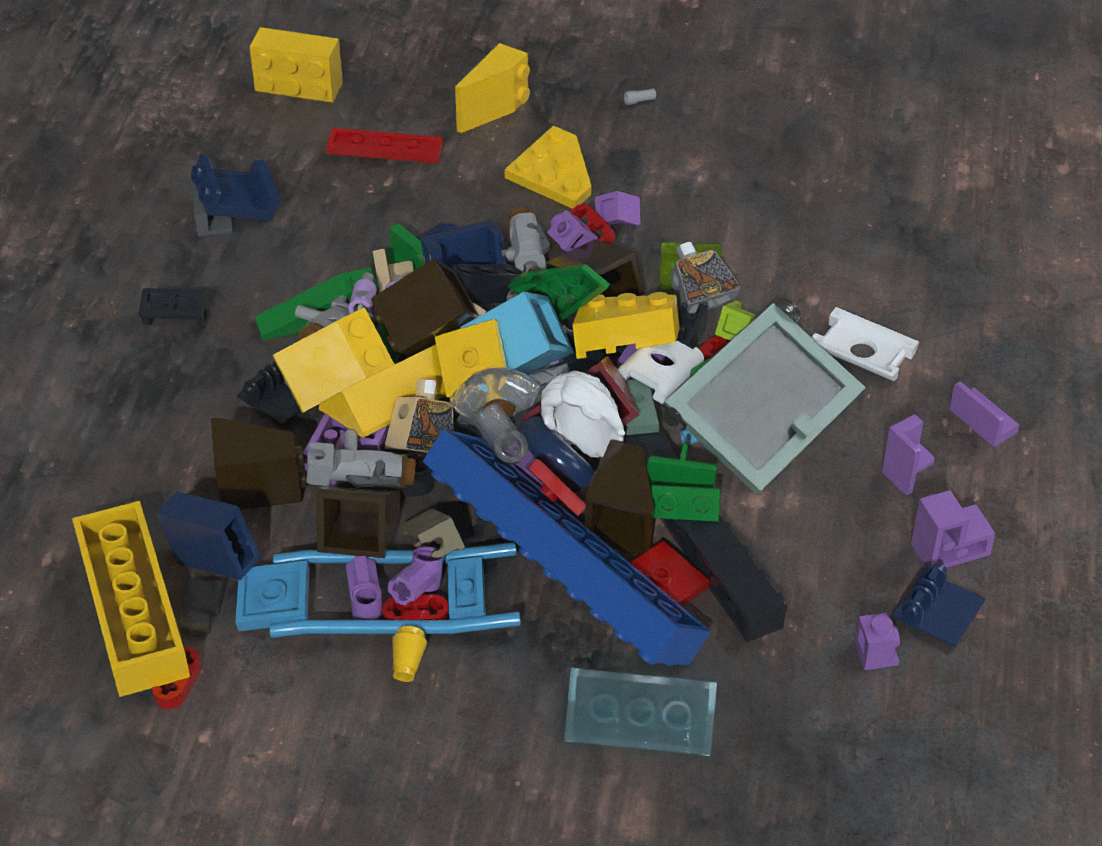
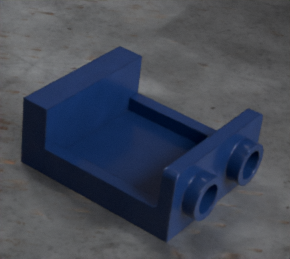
(236, 192)
(465, 245)

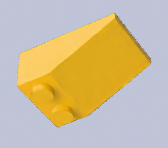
(492, 88)
(333, 359)

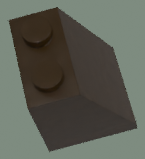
(611, 262)
(423, 307)
(256, 465)
(621, 500)
(356, 520)

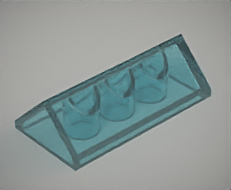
(640, 711)

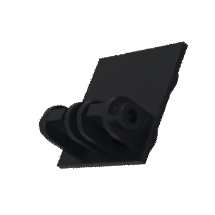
(270, 395)

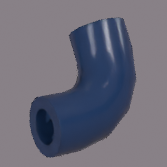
(556, 454)

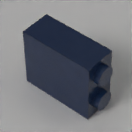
(208, 535)

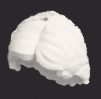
(582, 412)

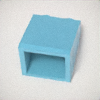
(528, 331)

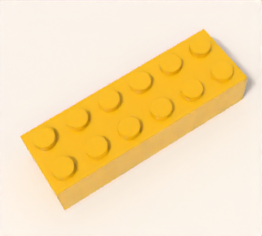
(130, 599)

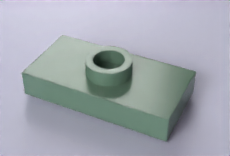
(647, 420)

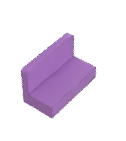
(982, 415)

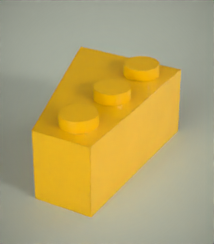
(625, 321)

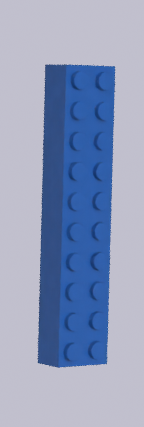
(567, 550)

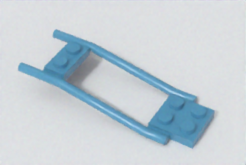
(279, 595)

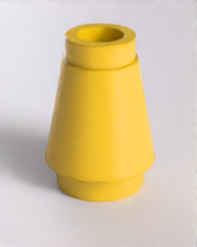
(408, 650)

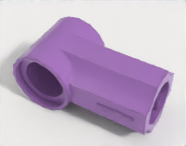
(419, 576)
(364, 589)

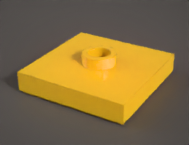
(468, 352)

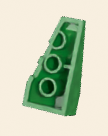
(565, 286)
(281, 318)

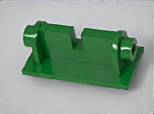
(685, 502)

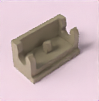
(434, 527)

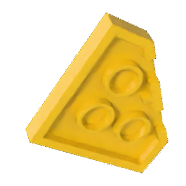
(553, 168)

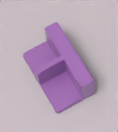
(905, 454)

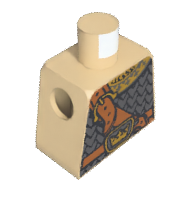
(418, 420)

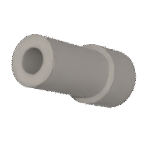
(633, 96)

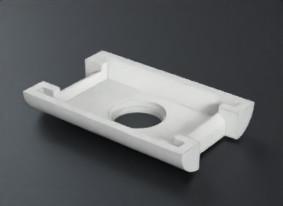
(851, 329)
(662, 378)

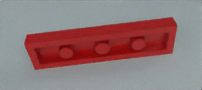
(385, 145)

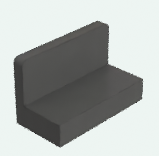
(206, 223)

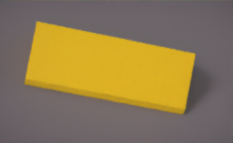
(371, 402)

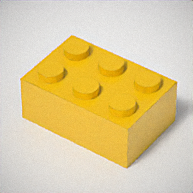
(296, 64)

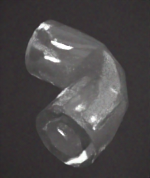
(492, 385)

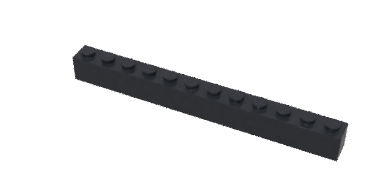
(712, 547)

